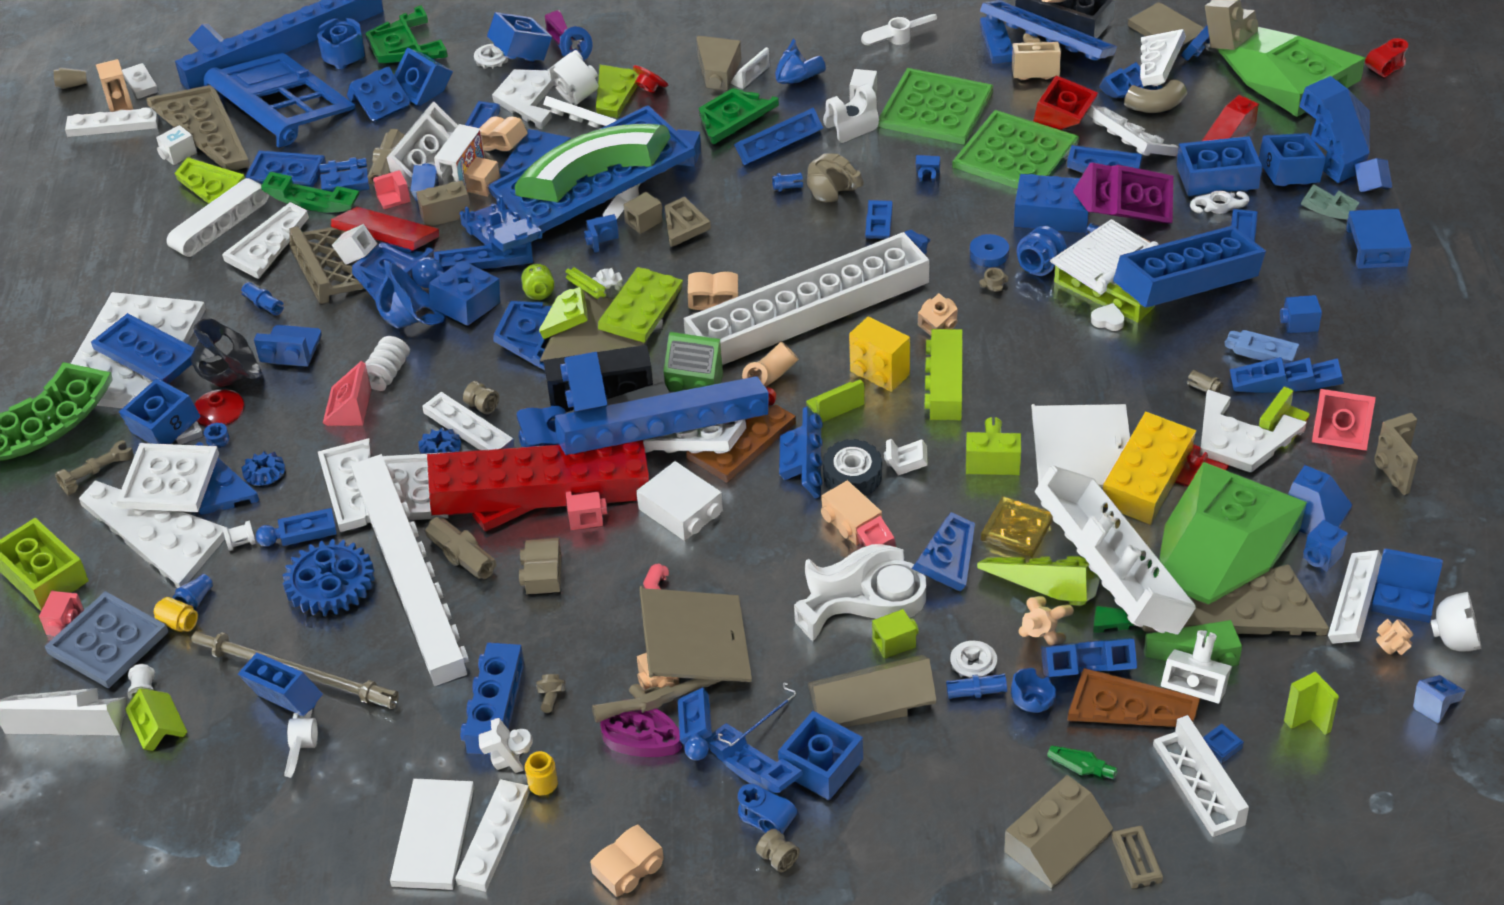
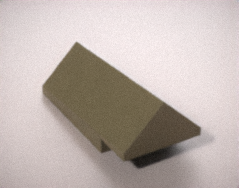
(875, 692)

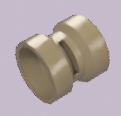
(478, 396)
(777, 850)

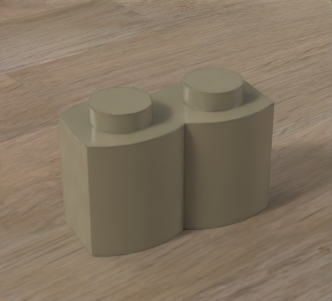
(541, 566)

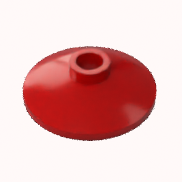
(219, 407)

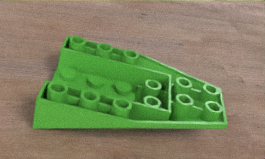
(1285, 64)
(1226, 533)

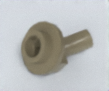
(550, 686)

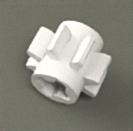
(611, 282)

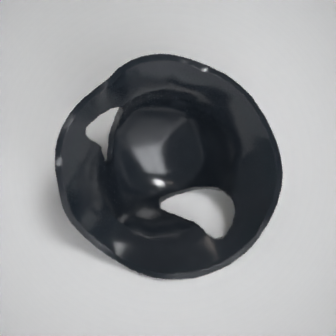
(231, 368)

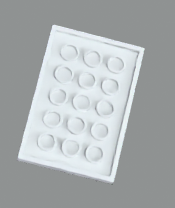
(167, 314)

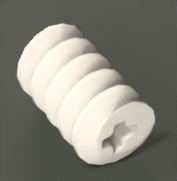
(386, 361)

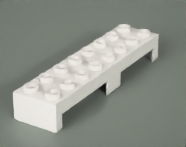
(1114, 553)

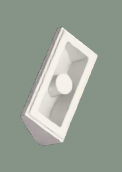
(752, 69)

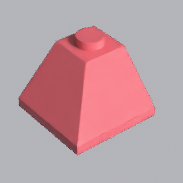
(1343, 419)

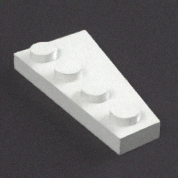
(1159, 56)
(1130, 133)
(264, 244)
(714, 438)

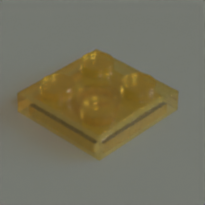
(1017, 527)

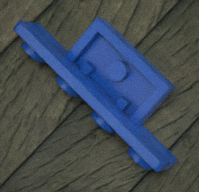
(802, 452)

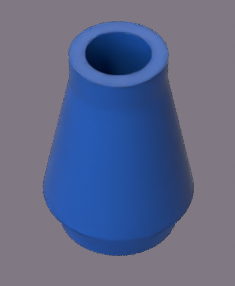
(194, 591)

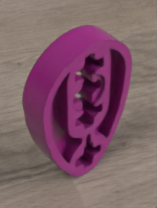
(643, 744)

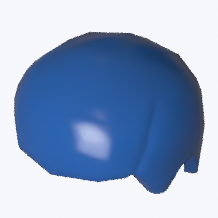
(1031, 691)

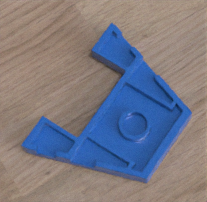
(520, 330)

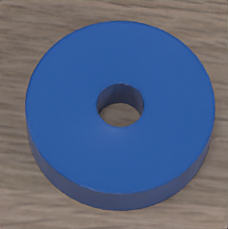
(989, 250)

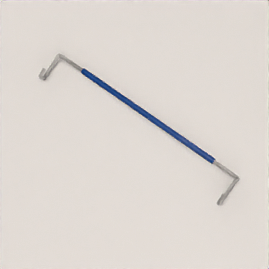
(762, 720)

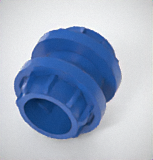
(1039, 248)

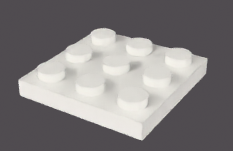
(412, 476)
(168, 477)

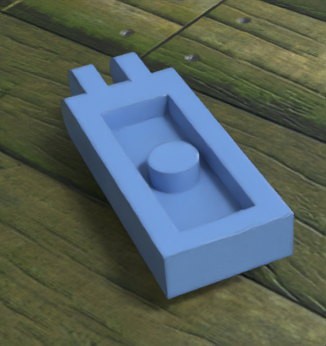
(1261, 346)

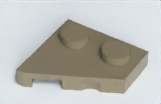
(684, 221)

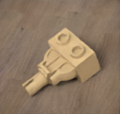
(1035, 58)

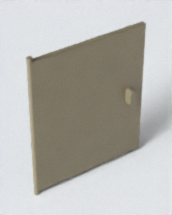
(586, 336)
(692, 635)

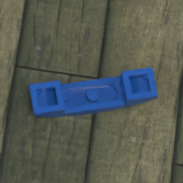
(751, 763)

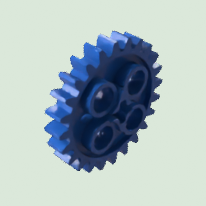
(328, 577)

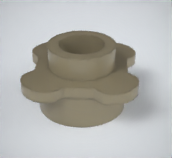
(993, 279)

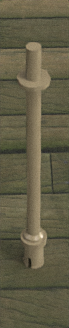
(367, 691)

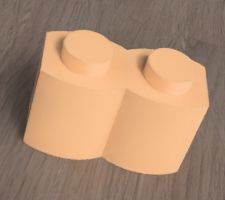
(502, 133)
(711, 289)
(627, 860)

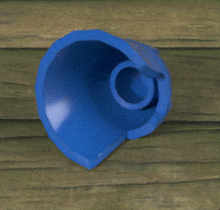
(795, 68)

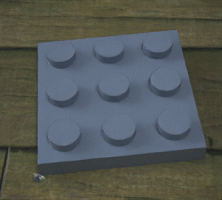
(106, 639)

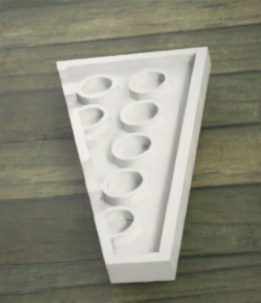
(167, 539)

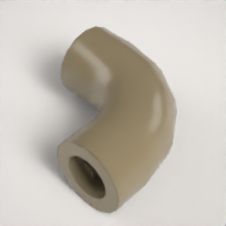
(1155, 100)

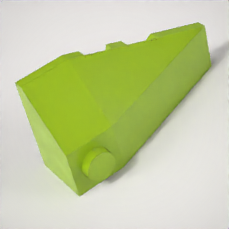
(1063, 580)

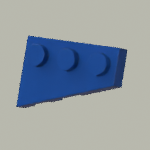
(1080, 157)
(948, 552)

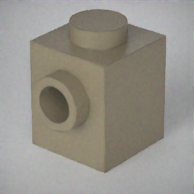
(643, 212)

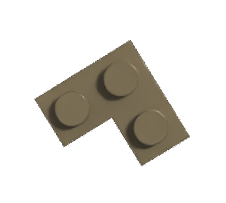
(1229, 23)

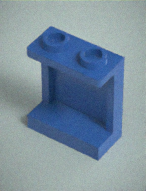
(1379, 238)

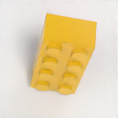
(1148, 467)

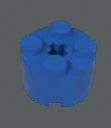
(341, 42)

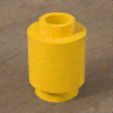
(176, 614)
(541, 773)

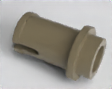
(1204, 382)

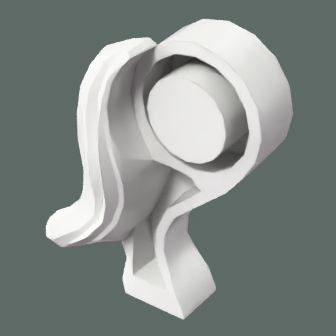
(863, 584)

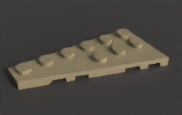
(205, 118)
(1262, 606)

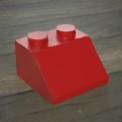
(1063, 104)

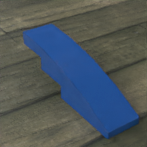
(1273, 375)

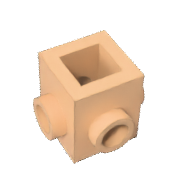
(937, 314)

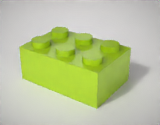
(39, 563)

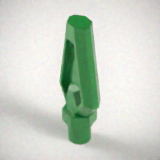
(1081, 761)

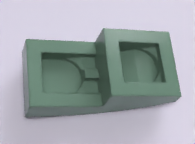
(1329, 205)

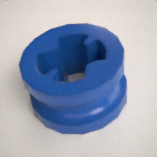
(216, 429)

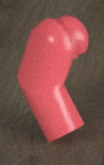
(655, 574)

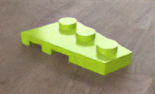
(614, 90)
(206, 179)

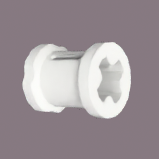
(239, 535)
(141, 677)

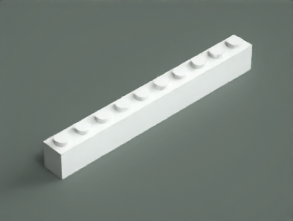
(409, 571)

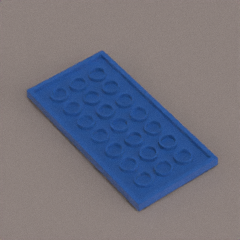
(597, 188)

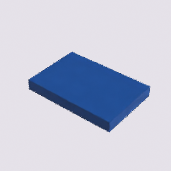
(302, 167)

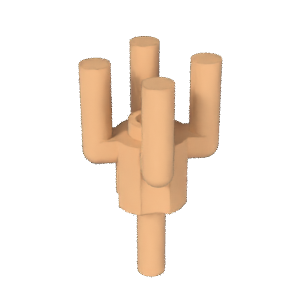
(1043, 621)

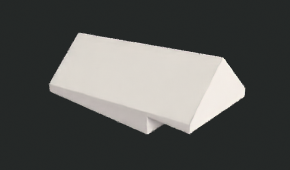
(421, 142)
(62, 713)

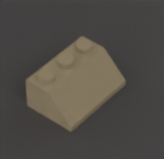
(1057, 832)

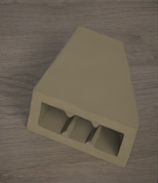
(718, 60)

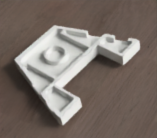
(522, 94)
(1238, 442)

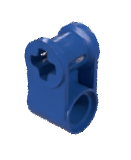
(766, 811)

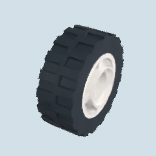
(853, 462)

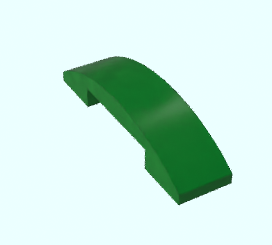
(308, 198)

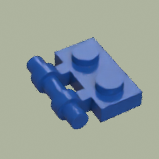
(352, 179)

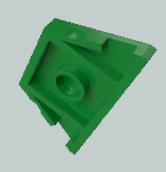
(732, 112)

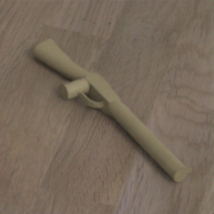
(648, 699)

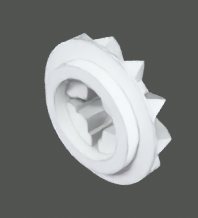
(483, 54)
(970, 651)

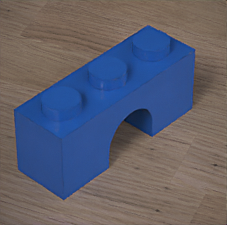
(1091, 655)

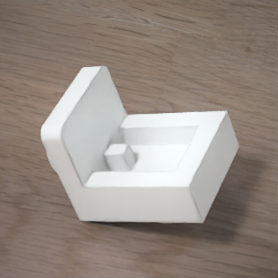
(906, 457)

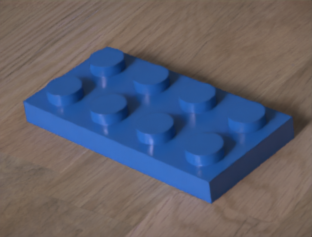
(144, 349)

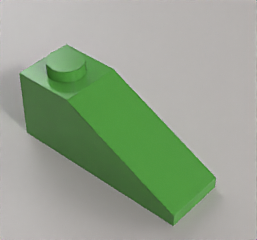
(1225, 649)

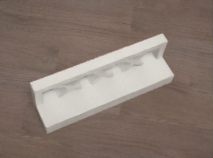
(1212, 775)

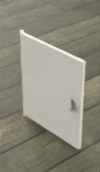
(1080, 438)

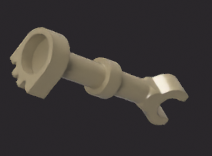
(67, 479)

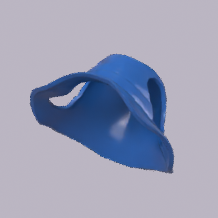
(401, 298)

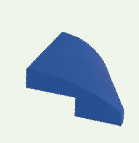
(1119, 82)

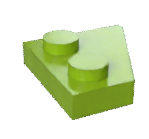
(565, 313)

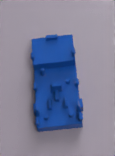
(498, 227)

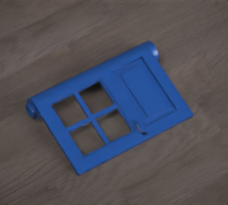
(272, 74)

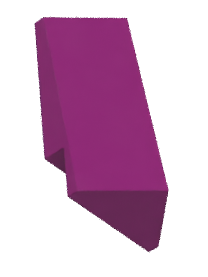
(1126, 192)

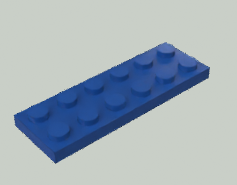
(1053, 31)

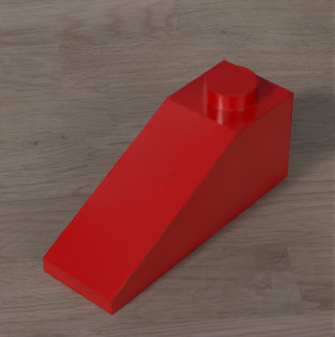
(1235, 120)

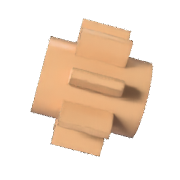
(1394, 636)

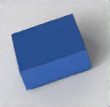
(1223, 743)

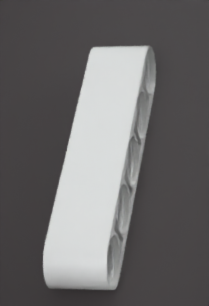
(217, 217)

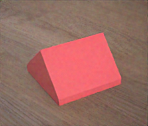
(349, 398)

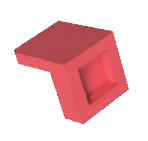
(391, 189)
(875, 533)

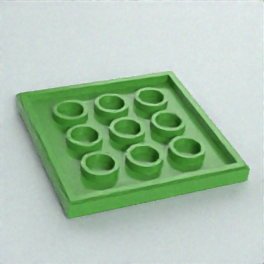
(935, 106)
(1013, 147)

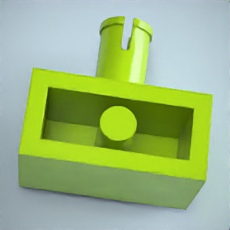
(993, 451)

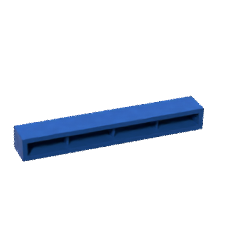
(661, 415)

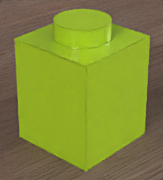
(894, 633)

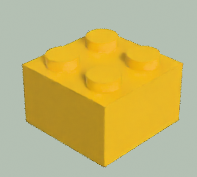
(879, 354)

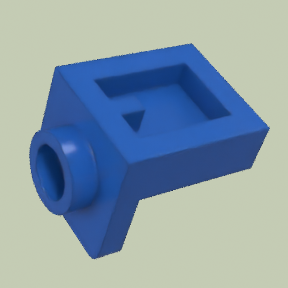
(601, 230)

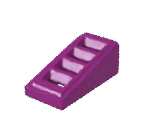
(555, 25)

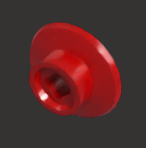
(648, 80)

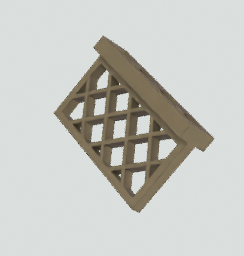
(313, 265)

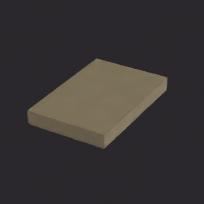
(1163, 19)

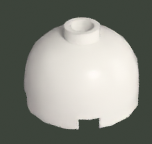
(1457, 623)

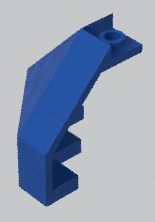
(1340, 126)

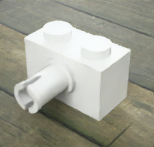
(1196, 672)

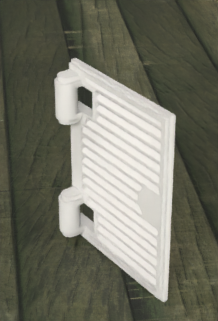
(1098, 254)

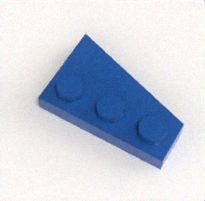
(531, 149)

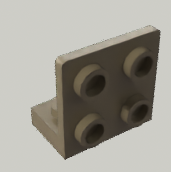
(1395, 451)

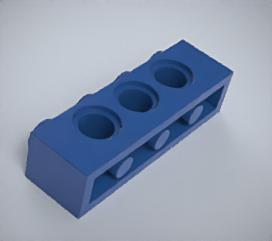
(493, 692)

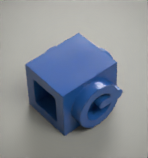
(1325, 545)

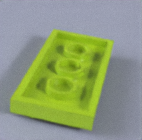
(640, 304)

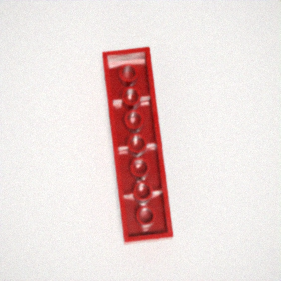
(532, 477)

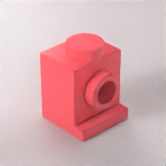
(585, 510)
(60, 611)

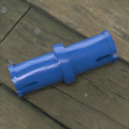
(262, 298)
(976, 686)

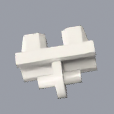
(505, 745)

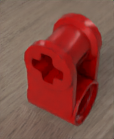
(1387, 57)

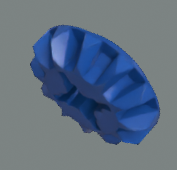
(576, 33)
(450, 443)
(264, 475)

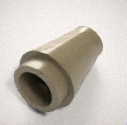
(69, 77)

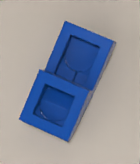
(879, 219)

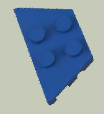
(371, 268)
(225, 489)

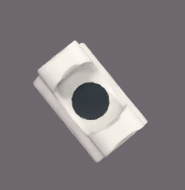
(855, 117)

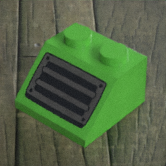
(692, 362)

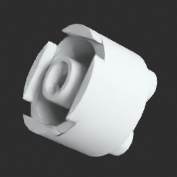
(574, 78)

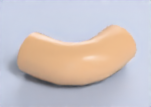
(772, 365)

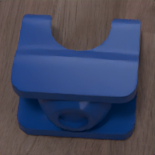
(538, 426)

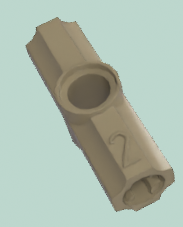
(380, 163)
(460, 548)

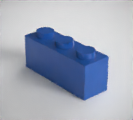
(280, 684)

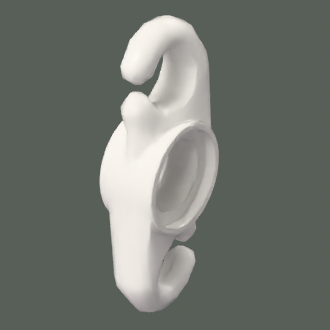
(1230, 202)

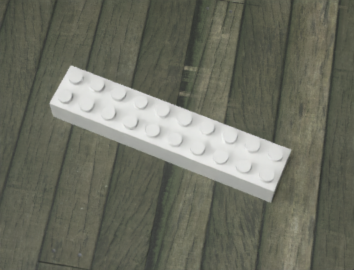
(812, 297)

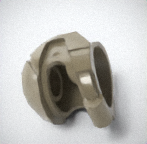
(830, 175)

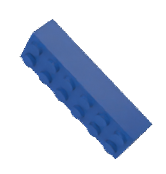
(1188, 266)

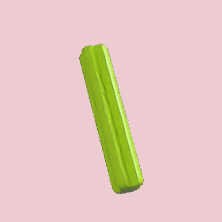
(585, 282)

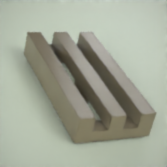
(1143, 876)

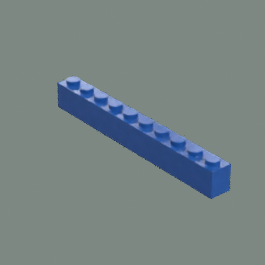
(272, 37)

